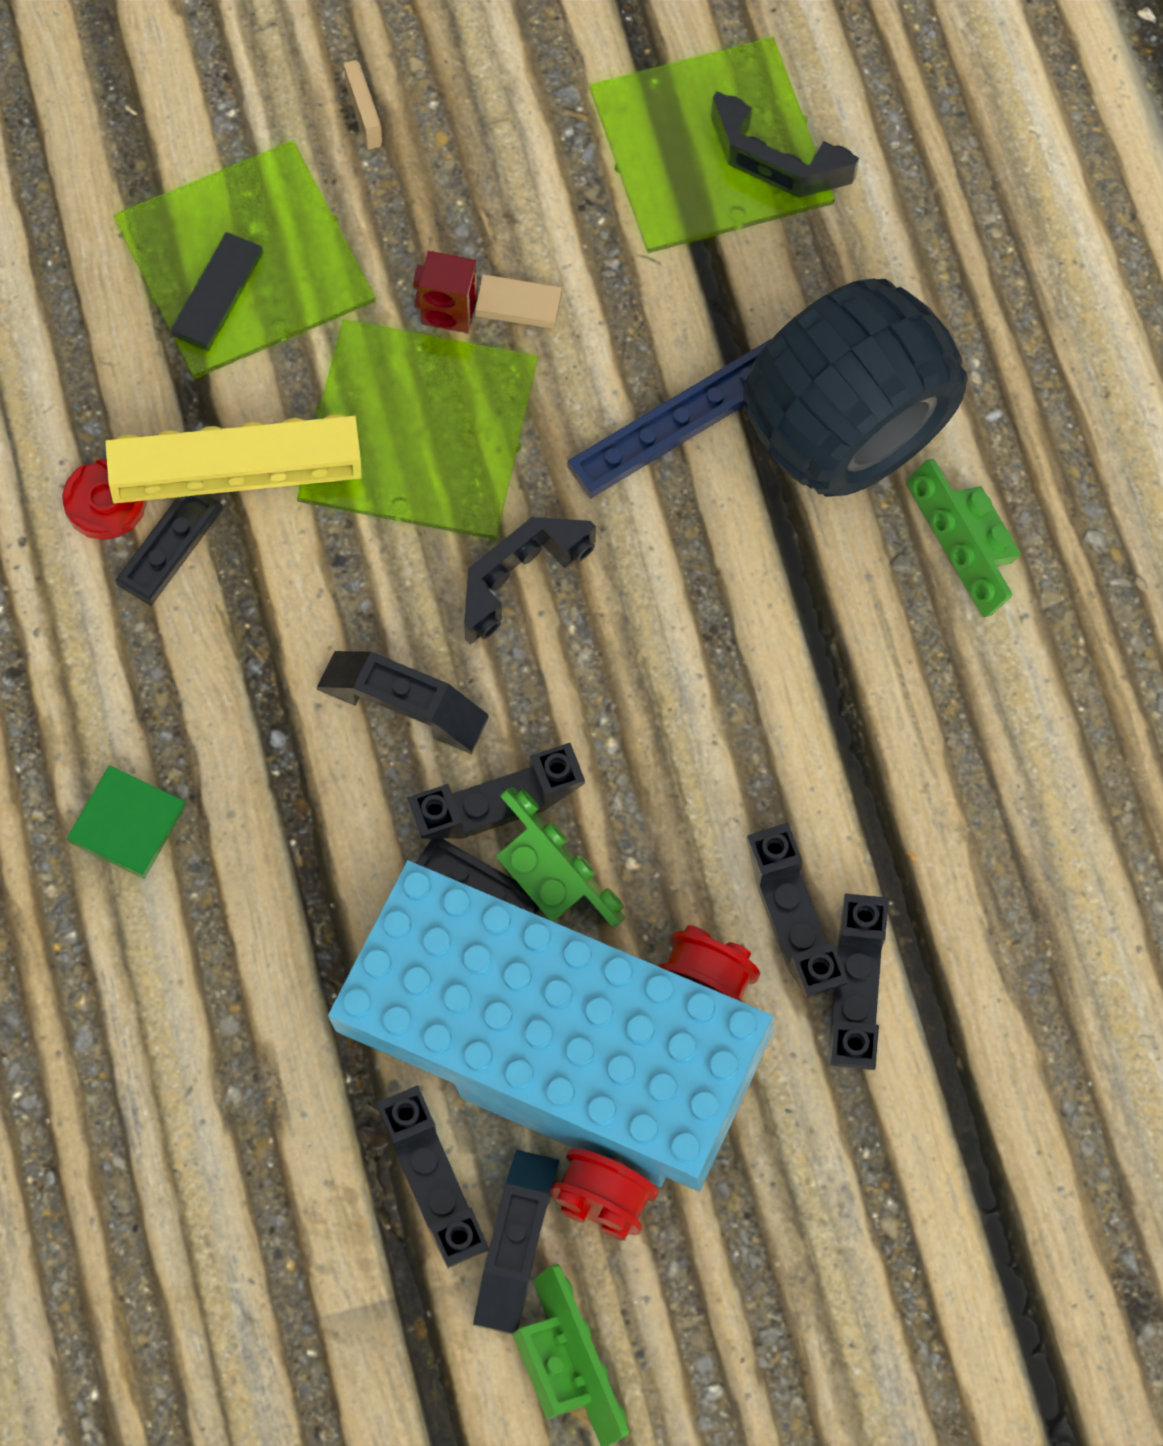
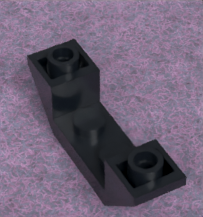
(829, 169)
(562, 538)
(405, 691)
(480, 808)
(791, 913)
(855, 1004)
(431, 1177)
(515, 1242)

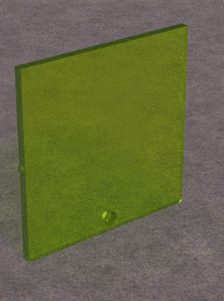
(672, 154)
(270, 201)
(431, 427)

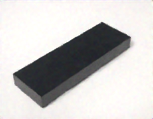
(217, 291)
(168, 546)
(461, 866)

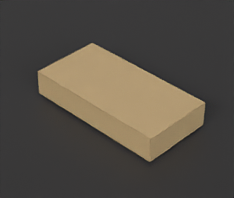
(363, 104)
(518, 301)

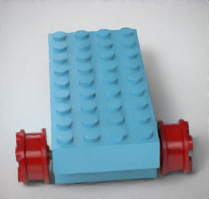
(564, 1035)

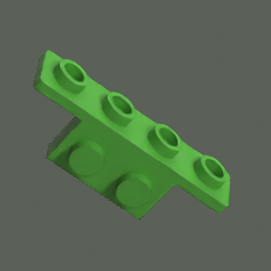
(968, 533)
(549, 869)
(566, 1363)

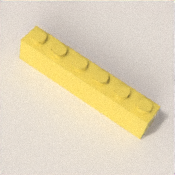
(233, 458)

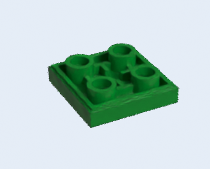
(126, 822)

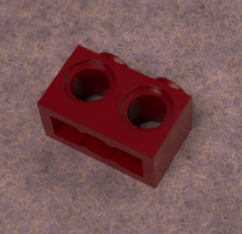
(446, 291)

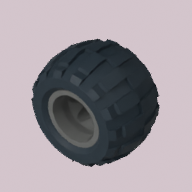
(854, 387)

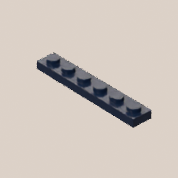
(663, 427)

